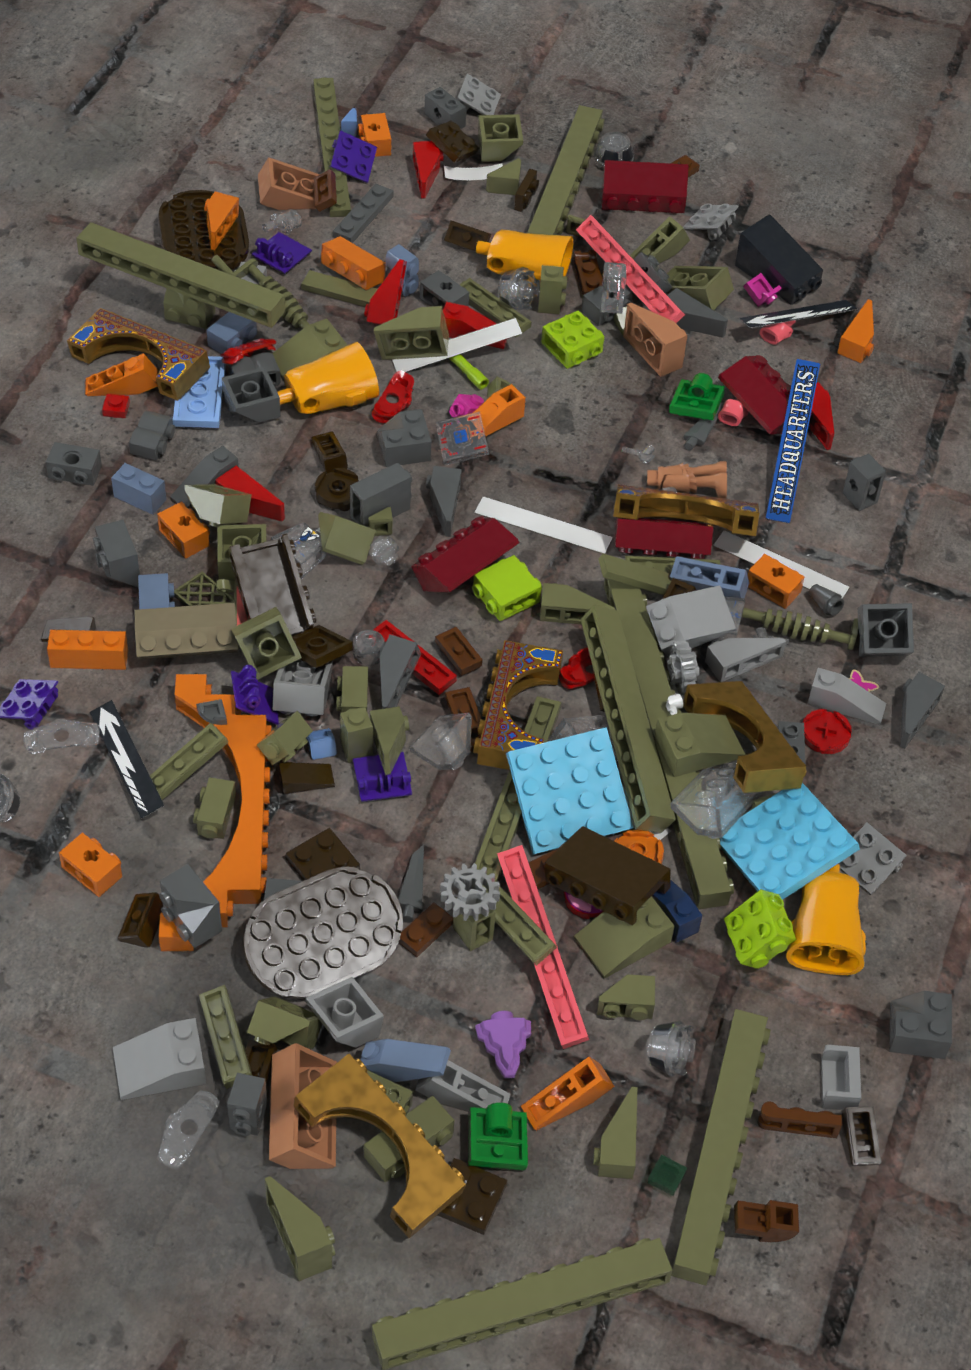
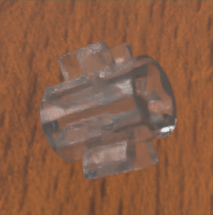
(384, 550)

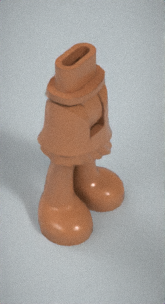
(690, 478)

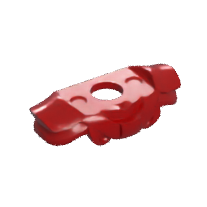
(234, 354)
(399, 386)
(574, 673)

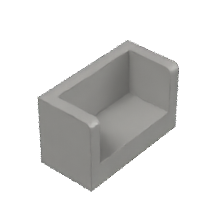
(840, 1077)

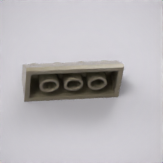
(185, 631)

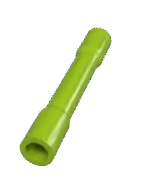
(471, 372)

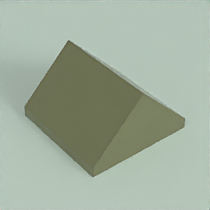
(345, 538)

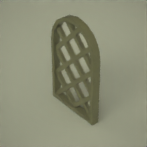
(178, 592)

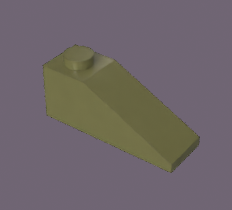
(664, 241)
(566, 604)
(389, 735)
(618, 1143)

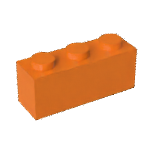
(353, 262)
(87, 649)

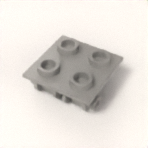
(478, 96)
(713, 218)
(874, 859)

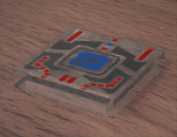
(462, 438)

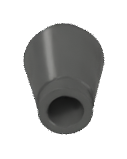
(827, 600)

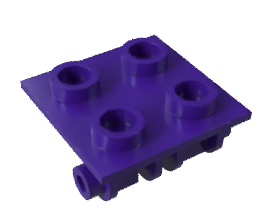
(353, 156)
(280, 252)
(253, 695)
(30, 701)
(376, 785)

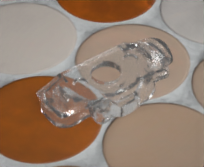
(80, 734)
(178, 1146)

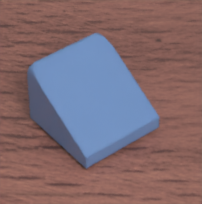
(349, 123)
(321, 744)

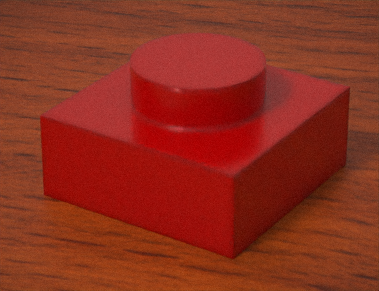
(116, 406)

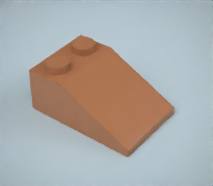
(286, 186)
(655, 339)

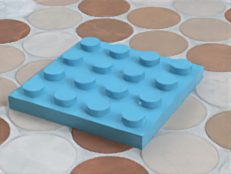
(569, 787)
(787, 842)

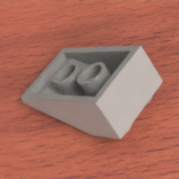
(691, 617)
(302, 688)
(160, 1060)

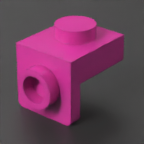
(761, 290)
(465, 404)

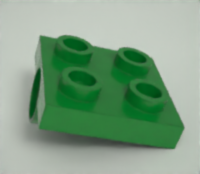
(697, 398)
(497, 1137)

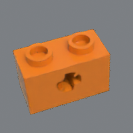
(375, 131)
(183, 529)
(775, 581)
(91, 864)

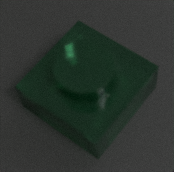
(667, 1175)

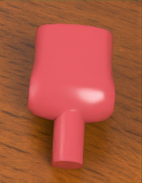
(777, 332)
(732, 412)

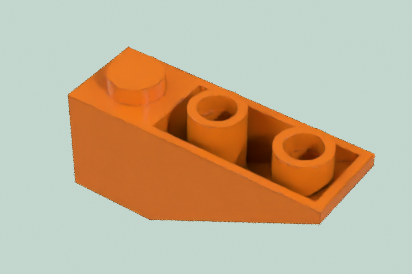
(126, 378)
(502, 409)

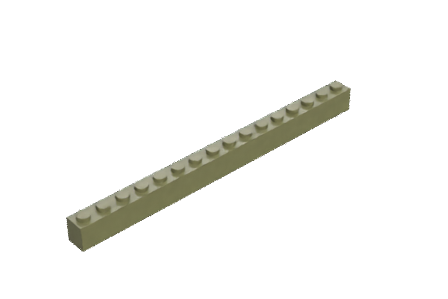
(700, 854)

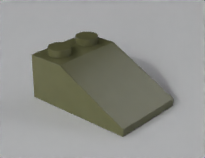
(702, 283)
(414, 335)
(308, 345)
(696, 741)
(616, 944)
(301, 1231)

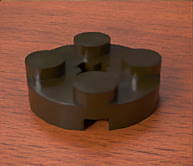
(335, 498)

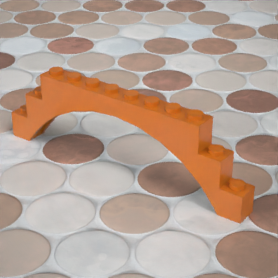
(239, 872)

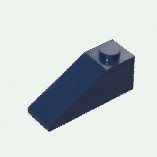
(680, 911)

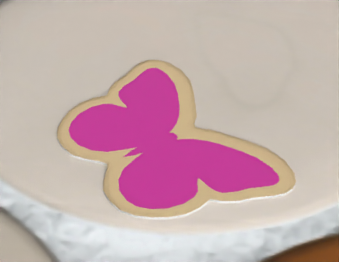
(858, 679)

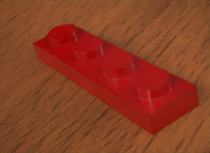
(428, 668)

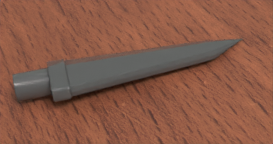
(699, 432)
(412, 888)

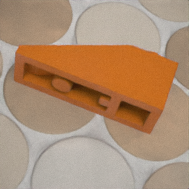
(221, 214)
(858, 337)
(568, 1094)

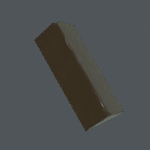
(142, 920)

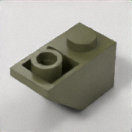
(630, 998)

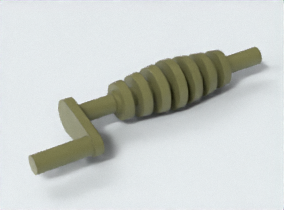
(293, 311)
(798, 626)

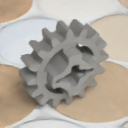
(682, 666)
(470, 893)

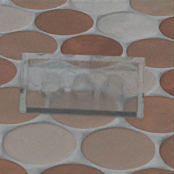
(713, 801)

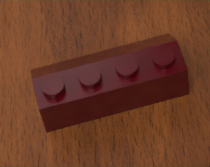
(644, 186)
(759, 391)
(663, 535)
(463, 555)

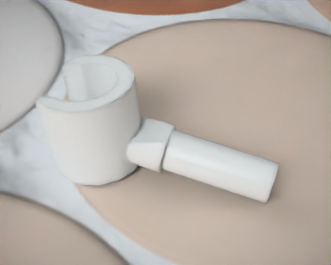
(674, 702)

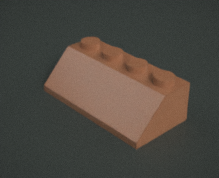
(292, 1138)

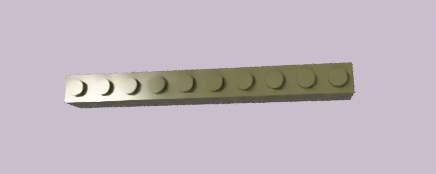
(568, 172)
(181, 274)
(627, 720)
(720, 1149)
(520, 1303)

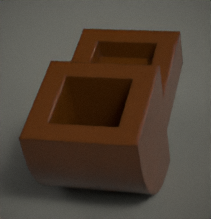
(771, 1222)

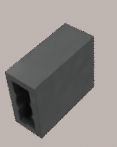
(381, 490)

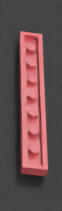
(636, 277)
(550, 970)

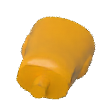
(518, 249)
(331, 381)
(829, 926)

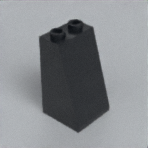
(780, 259)

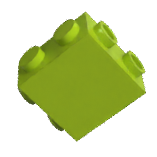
(572, 339)
(507, 588)
(760, 929)

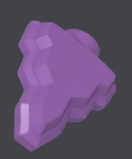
(505, 1040)

